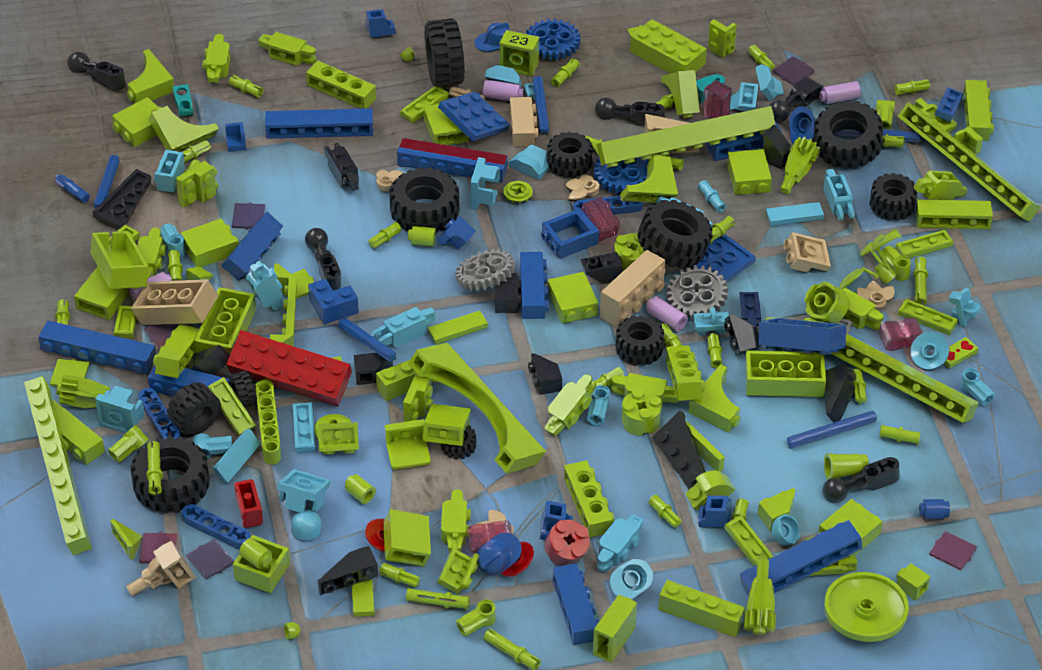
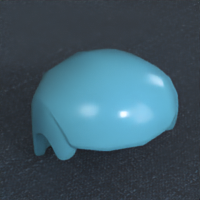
(306, 525)
(786, 530)

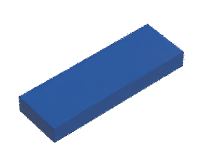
(949, 104)

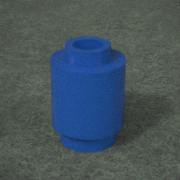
(934, 509)

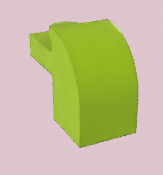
(709, 484)

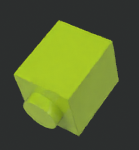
(913, 581)

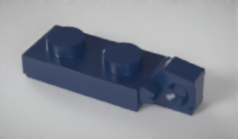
(750, 307)

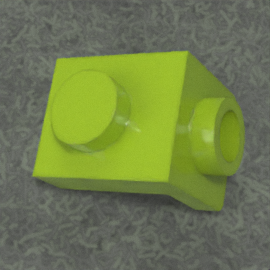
(970, 139)

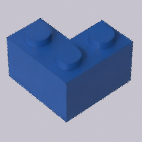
(332, 304)

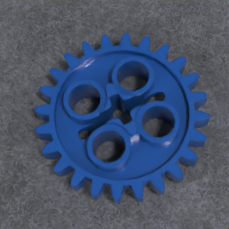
(555, 38)
(620, 176)

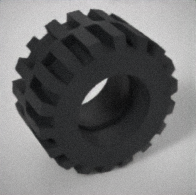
(569, 154)
(893, 196)
(639, 340)
(194, 409)

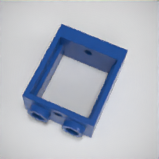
(576, 218)

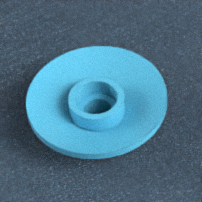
(925, 343)

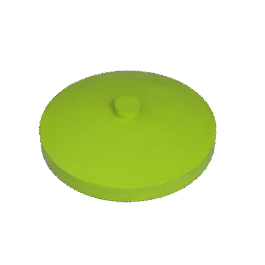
(866, 606)

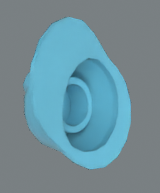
(631, 578)

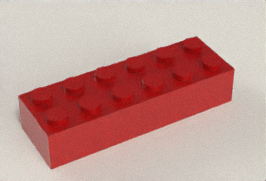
(290, 368)

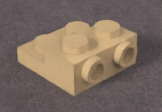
(806, 253)

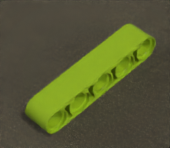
(268, 422)

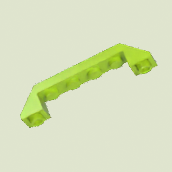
(289, 284)

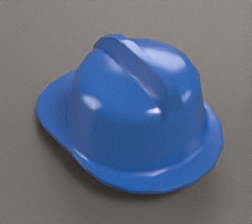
(491, 39)
(801, 124)
(498, 553)

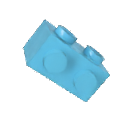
(168, 170)

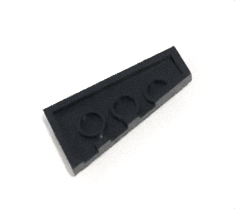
(122, 202)
(679, 448)

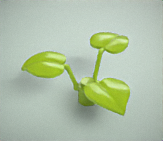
(882, 270)

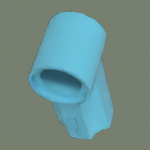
(172, 239)
(972, 384)
(598, 405)
(212, 445)

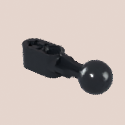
(105, 72)
(801, 94)
(607, 109)
(317, 240)
(872, 478)

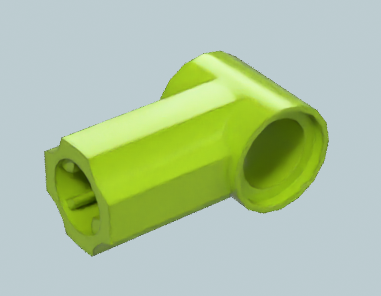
(885, 110)
(898, 263)
(129, 442)
(477, 618)

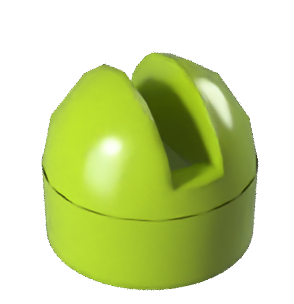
(408, 54)
(291, 630)

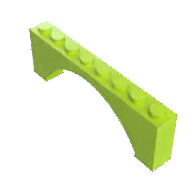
(516, 445)

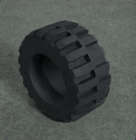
(444, 52)
(848, 116)
(424, 185)
(675, 233)
(177, 492)

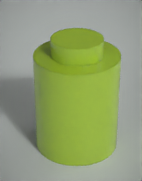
(422, 236)
(360, 488)
(255, 553)

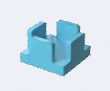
(479, 193)
(116, 412)
(300, 486)

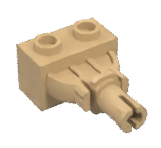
(165, 568)

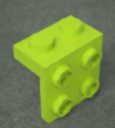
(406, 444)

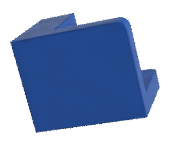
(235, 136)

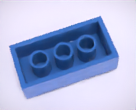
(802, 335)

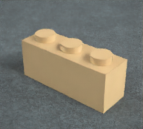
(523, 121)

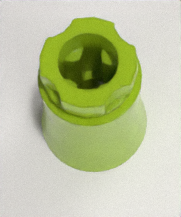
(844, 464)

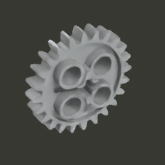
(485, 269)
(697, 287)

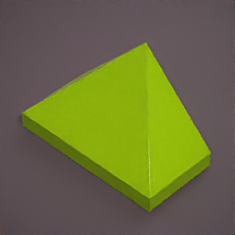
(126, 538)

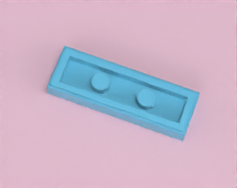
(794, 213)
(303, 427)
(236, 456)

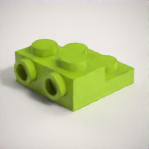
(197, 184)
(418, 399)

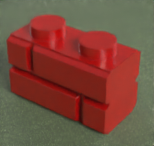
(248, 503)

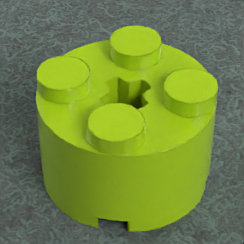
(628, 249)
(826, 302)
(641, 412)

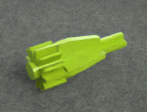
(799, 162)
(79, 391)
(761, 602)

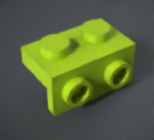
(721, 38)
(338, 437)
(457, 571)

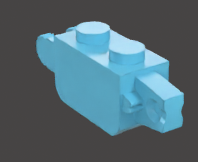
(838, 194)
(265, 285)
(405, 327)
(618, 542)

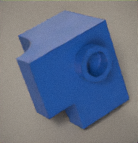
(378, 24)
(456, 233)
(715, 512)
(551, 515)

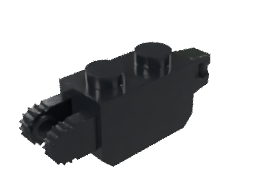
(342, 166)

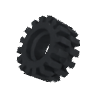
(243, 388)
(466, 449)

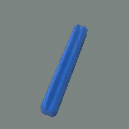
(541, 105)
(107, 180)

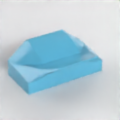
(503, 74)
(768, 84)
(745, 97)
(531, 162)

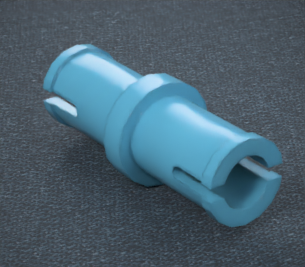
(711, 196)

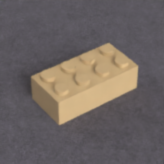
(632, 288)
(174, 302)

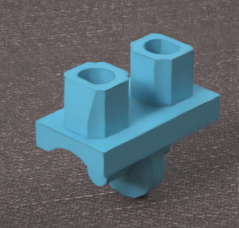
(965, 306)
(710, 321)

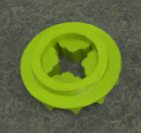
(514, 187)

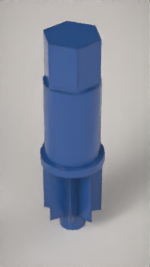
(69, 185)

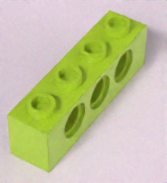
(341, 85)
(684, 372)
(588, 498)

